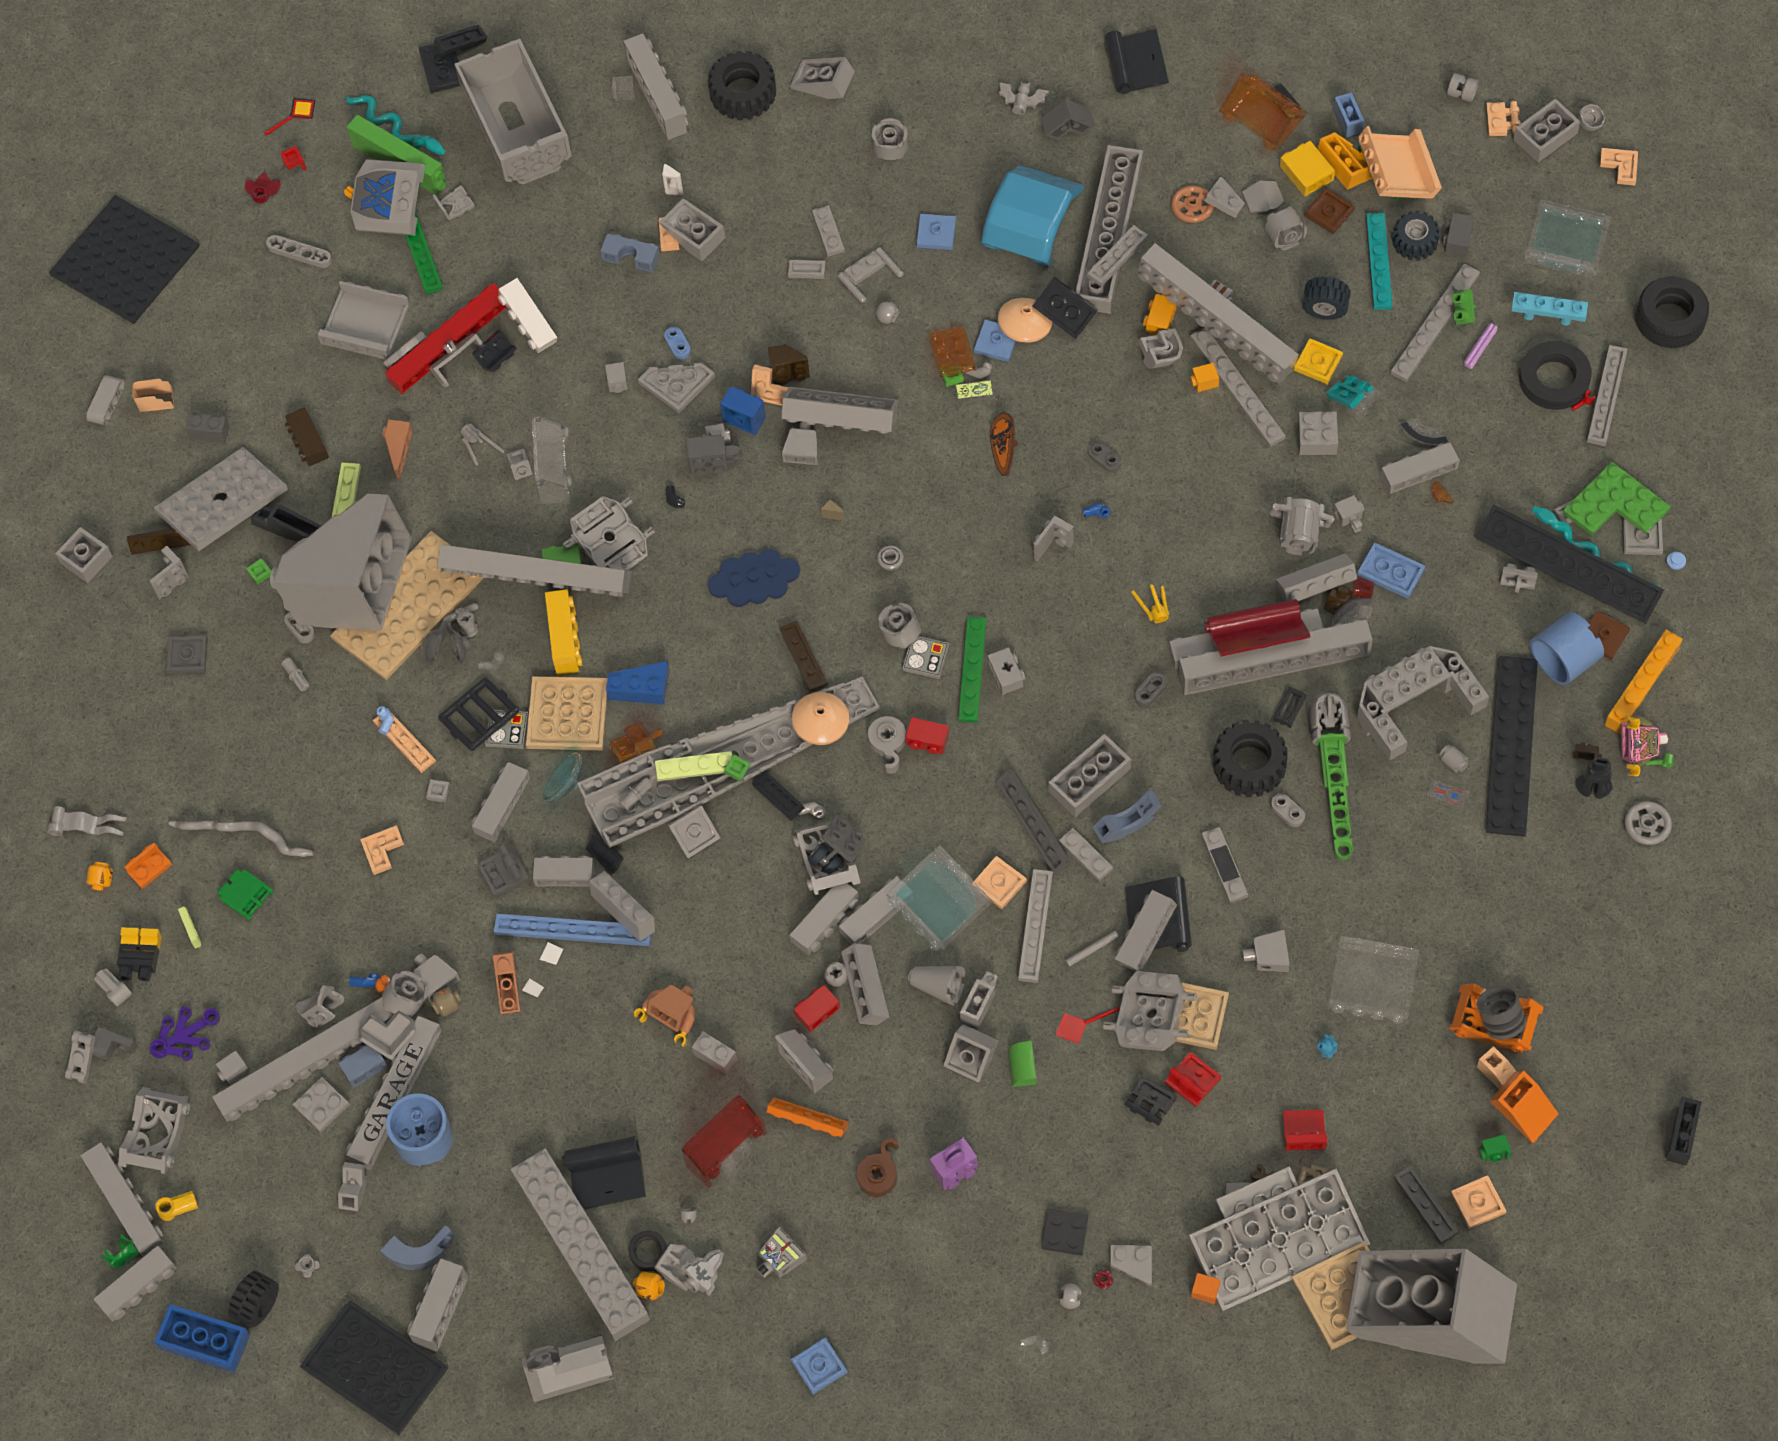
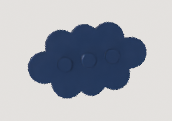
(754, 578)

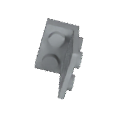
(1053, 530)
(169, 577)

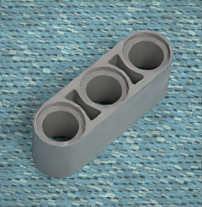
(105, 399)

